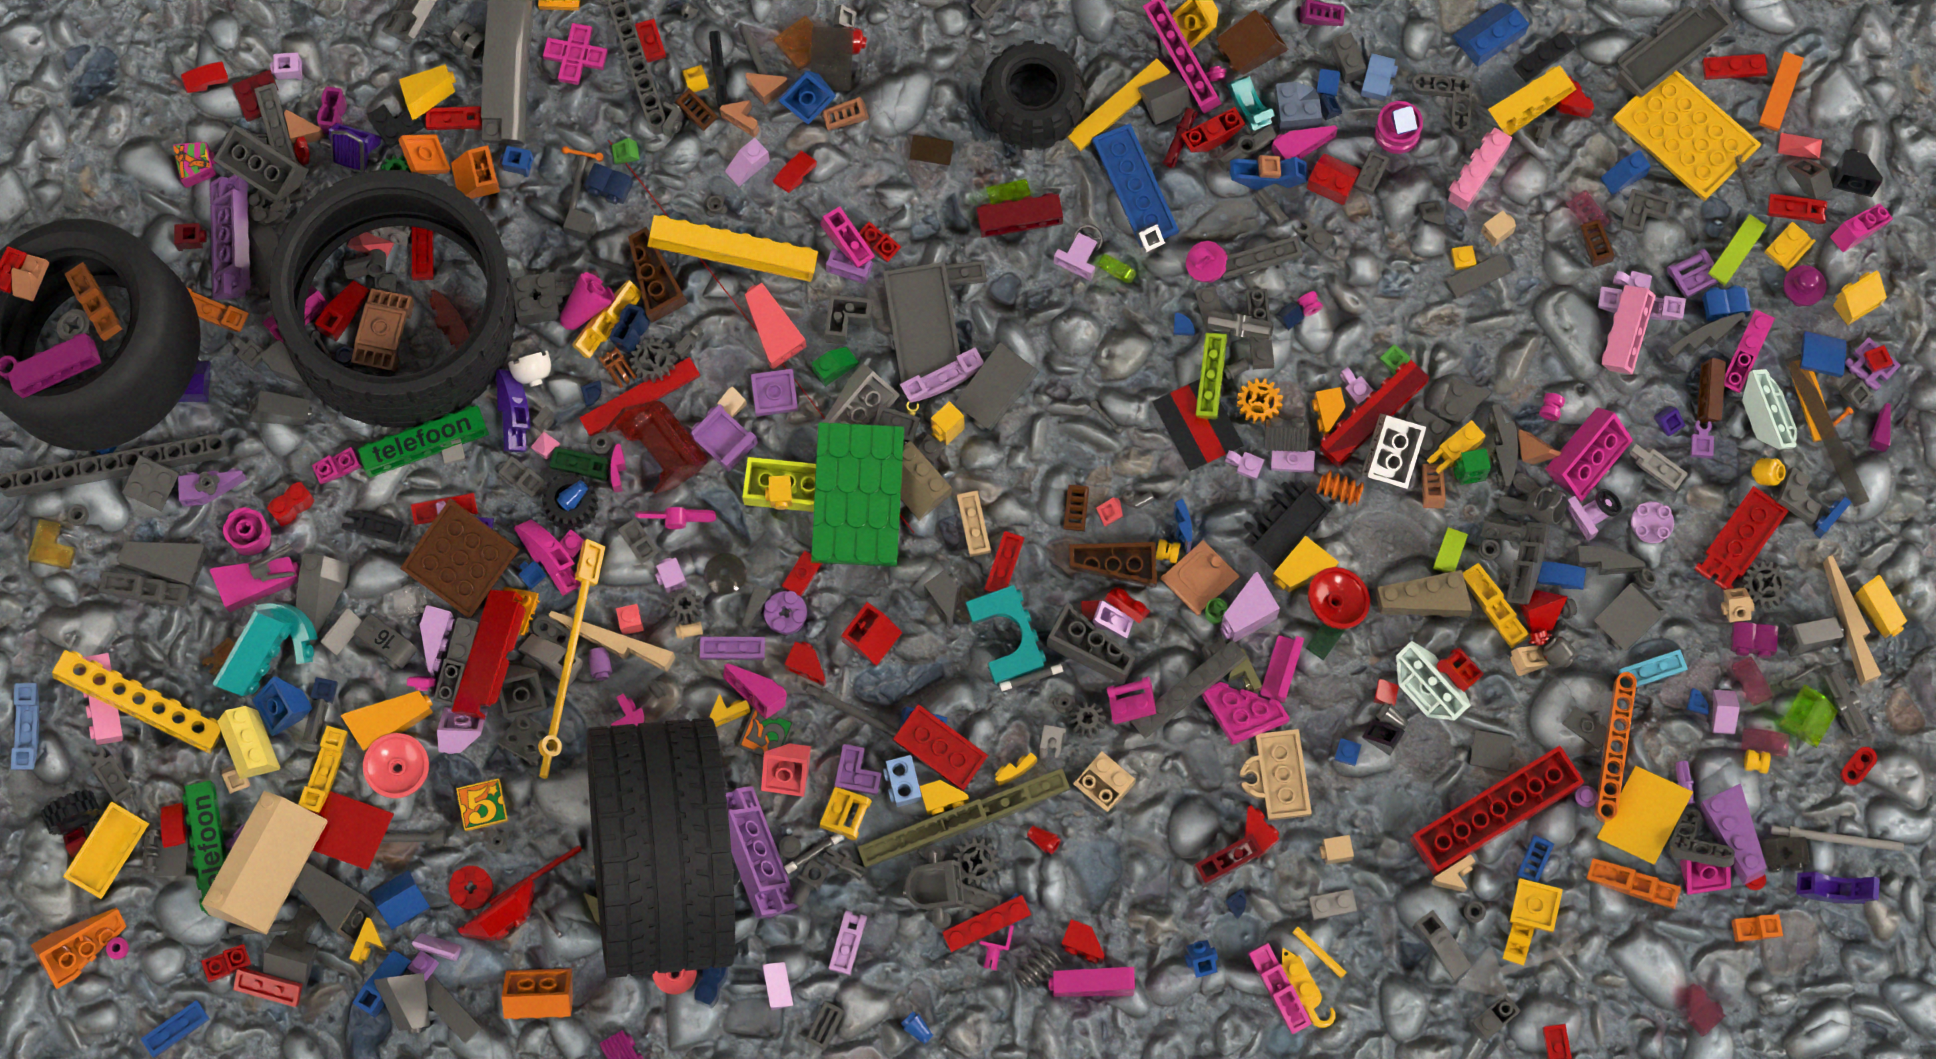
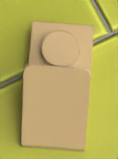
(1528, 659)
(1450, 877)

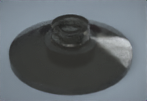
(727, 583)

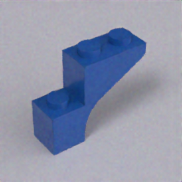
(1247, 173)

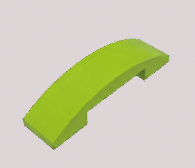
(1737, 249)

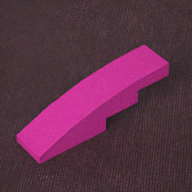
(1279, 988)

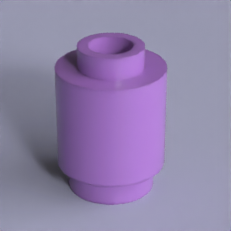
(599, 664)

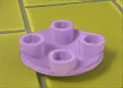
(1652, 522)

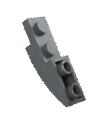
(1260, 349)
(1505, 454)
(456, 660)

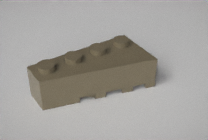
(1426, 596)

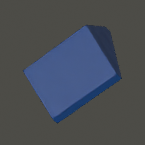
(807, 96)
(399, 900)

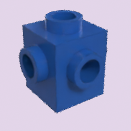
(1201, 958)

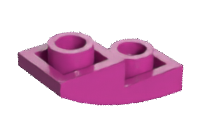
(337, 466)

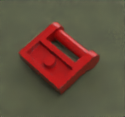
(1463, 676)

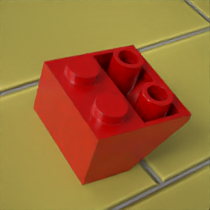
(871, 634)

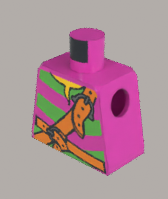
(194, 162)

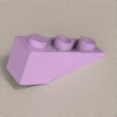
(435, 630)

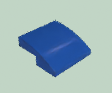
(1823, 354)
(1184, 527)

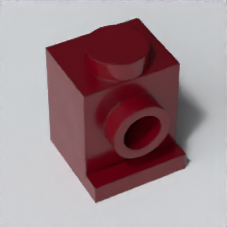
(184, 233)

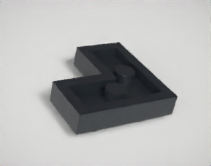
(392, 129)

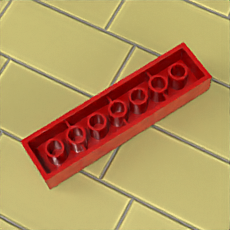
(1497, 810)

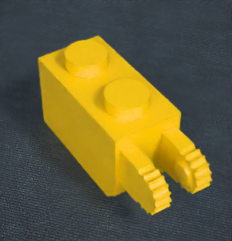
(1464, 440)

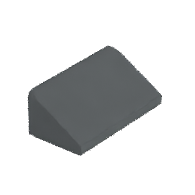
(315, 722)

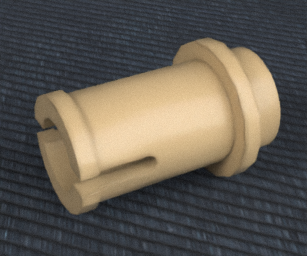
(688, 630)

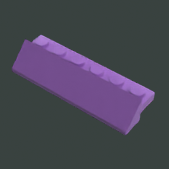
(229, 238)
(757, 855)

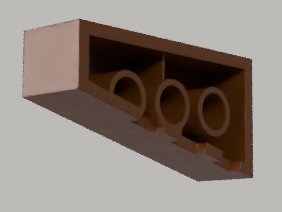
(657, 283)
(1119, 561)

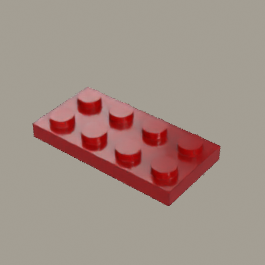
(940, 747)

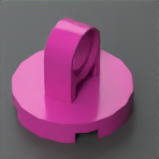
(1206, 261)

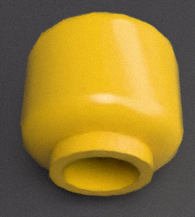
(1768, 471)

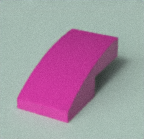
(617, 464)

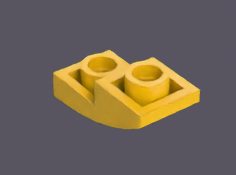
(1010, 773)

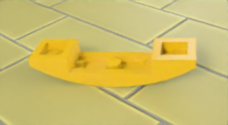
(325, 769)

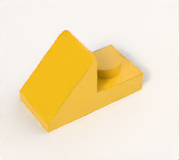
(723, 715)
(368, 936)

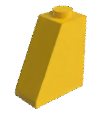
(427, 89)
(1302, 565)
(1880, 607)

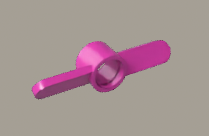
(677, 517)

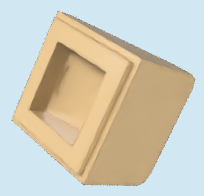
(732, 402)
(233, 781)

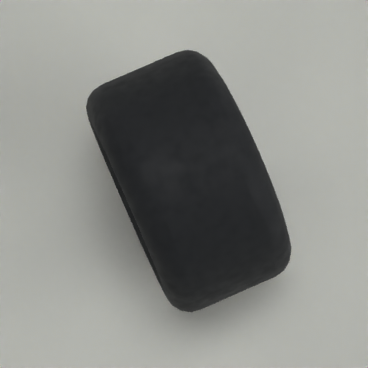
(146, 371)

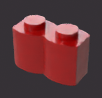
(287, 506)

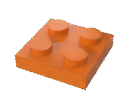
(424, 154)

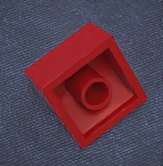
(1333, 179)

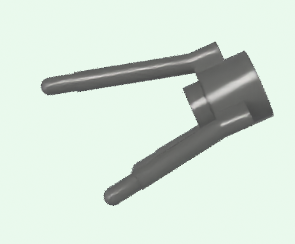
(261, 567)

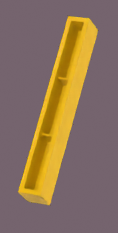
(732, 248)

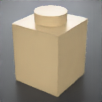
(1498, 228)
(1336, 849)

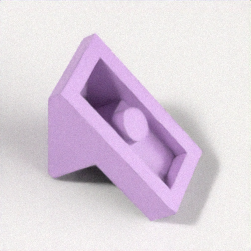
(1112, 620)

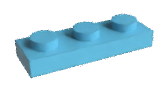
(1655, 668)

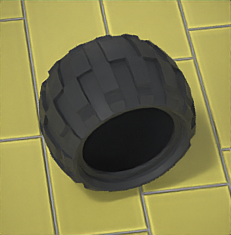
(1027, 124)

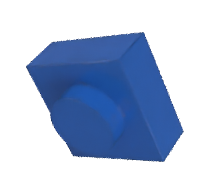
(1347, 752)

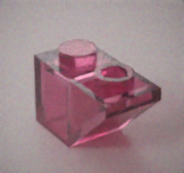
(1701, 1011)

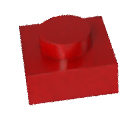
(1878, 359)

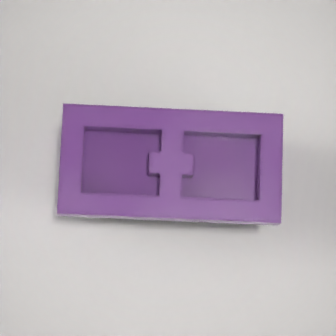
(841, 266)

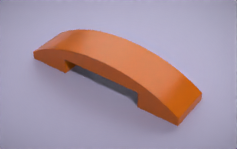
(219, 314)

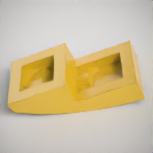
(1518, 944)

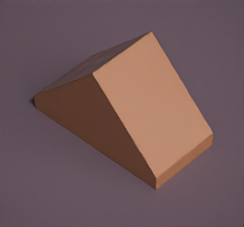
(766, 86)
(300, 127)
(1534, 449)

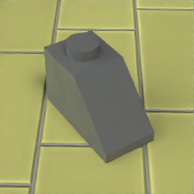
(1811, 177)

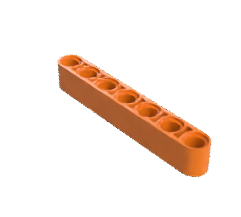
(1621, 738)

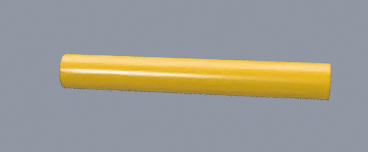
(1319, 952)

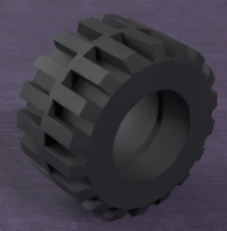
(571, 518)

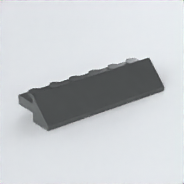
(408, 18)

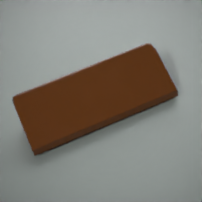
(1711, 390)

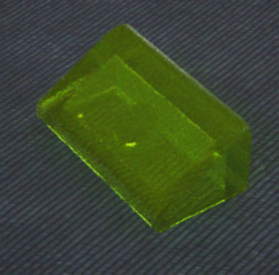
(1008, 191)

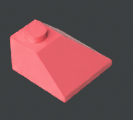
(786, 769)

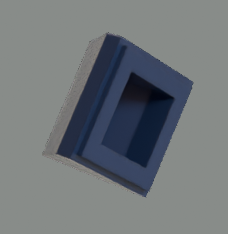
(1329, 107)
(1290, 315)

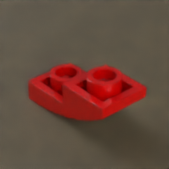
(200, 77)
(794, 171)
(879, 244)
(172, 825)
(225, 963)

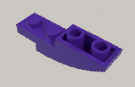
(514, 405)

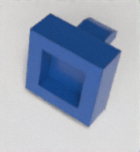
(531, 574)

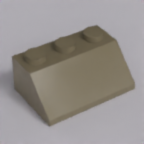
(921, 483)

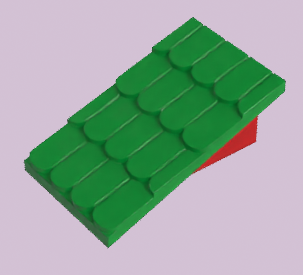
(857, 494)

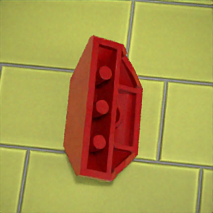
(502, 915)

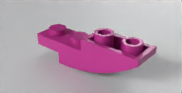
(1747, 350)
(550, 553)

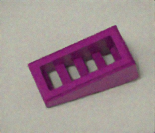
(1314, 19)
(1882, 431)

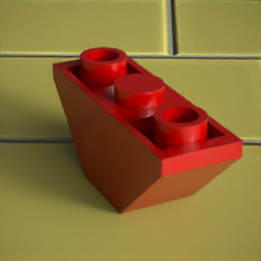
(1213, 132)

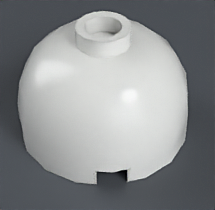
(531, 368)

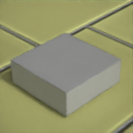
(454, 453)

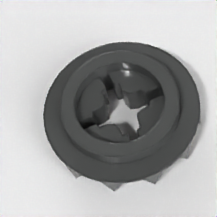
(72, 318)

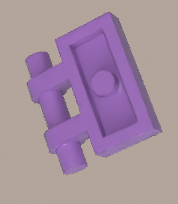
(1869, 380)

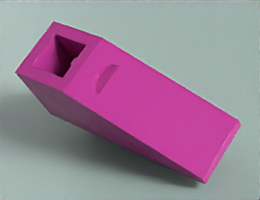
(1860, 227)

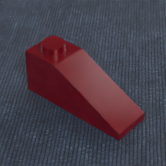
(1227, 860)

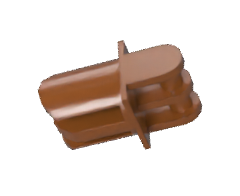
(616, 365)

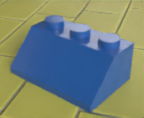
(1491, 33)

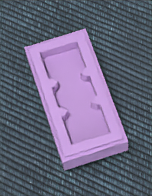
(1293, 461)

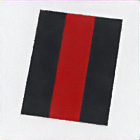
(1195, 437)

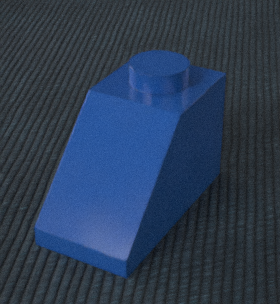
(1626, 172)

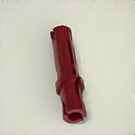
(1177, 142)

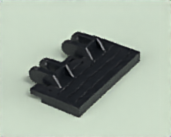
(1289, 523)

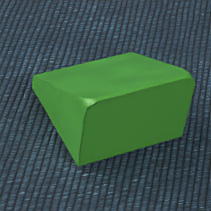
(625, 151)

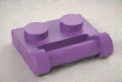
(1695, 280)

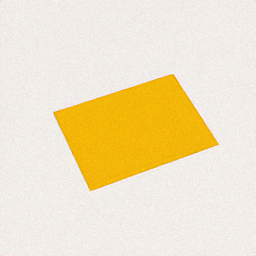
(1645, 815)

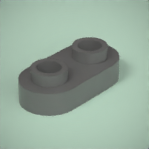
(553, 632)

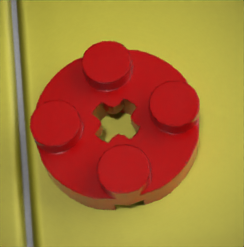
(462, 878)

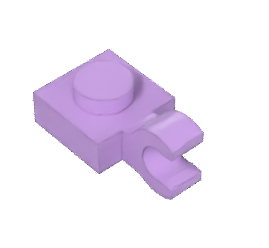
(1634, 279)
(1357, 388)
(1247, 465)

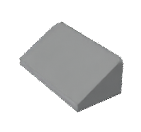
(341, 632)

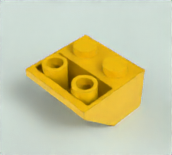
(1860, 297)

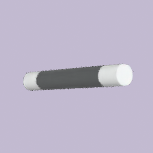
(1031, 677)
(813, 853)

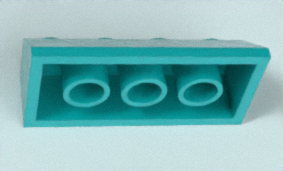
(253, 652)

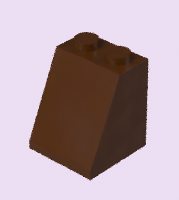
(1251, 43)

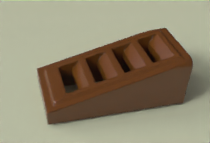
(689, 94)
(1609, 254)
(1079, 490)

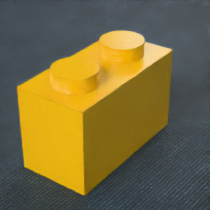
(947, 423)

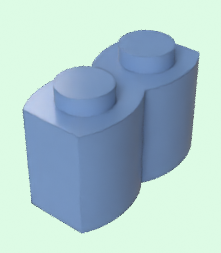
(1378, 77)

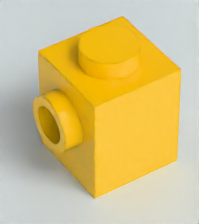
(779, 492)

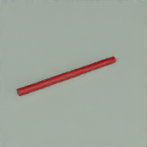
(540, 872)

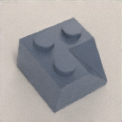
(1297, 106)

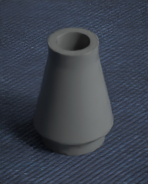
(1390, 715)

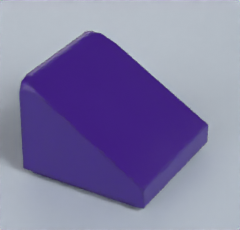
(1669, 420)

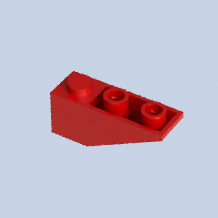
(341, 310)

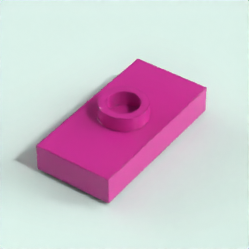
(422, 682)

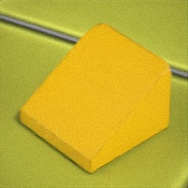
(696, 78)

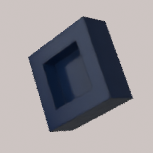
(324, 689)

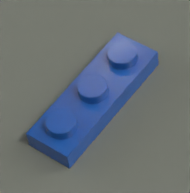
(175, 1029)

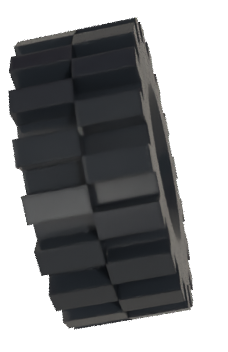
(70, 812)

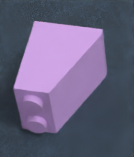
(1250, 610)

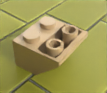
(1105, 782)

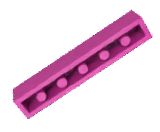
(1182, 55)

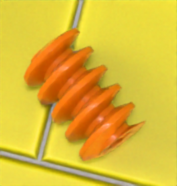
(1340, 488)

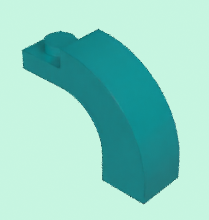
(1248, 104)
(301, 630)

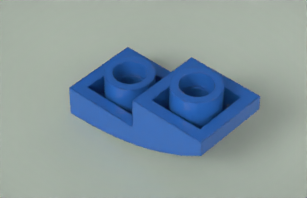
(1562, 574)

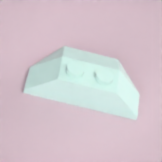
(1769, 411)
(1427, 686)

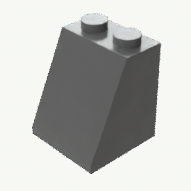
(1629, 616)

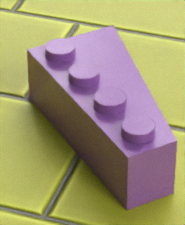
(1733, 827)

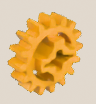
(1252, 406)

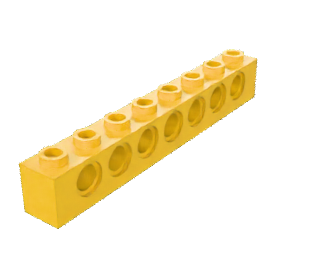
(144, 712)

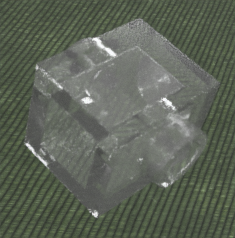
(409, 601)

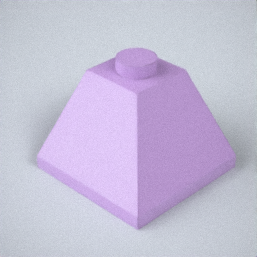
(458, 731)

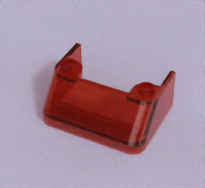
(664, 439)

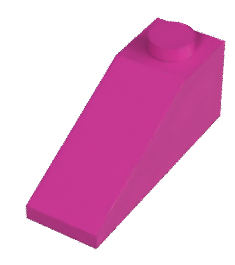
(1302, 142)
(846, 237)
(759, 691)

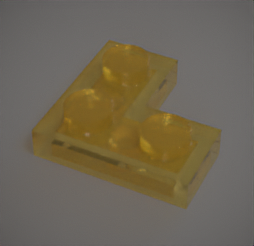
(45, 547)

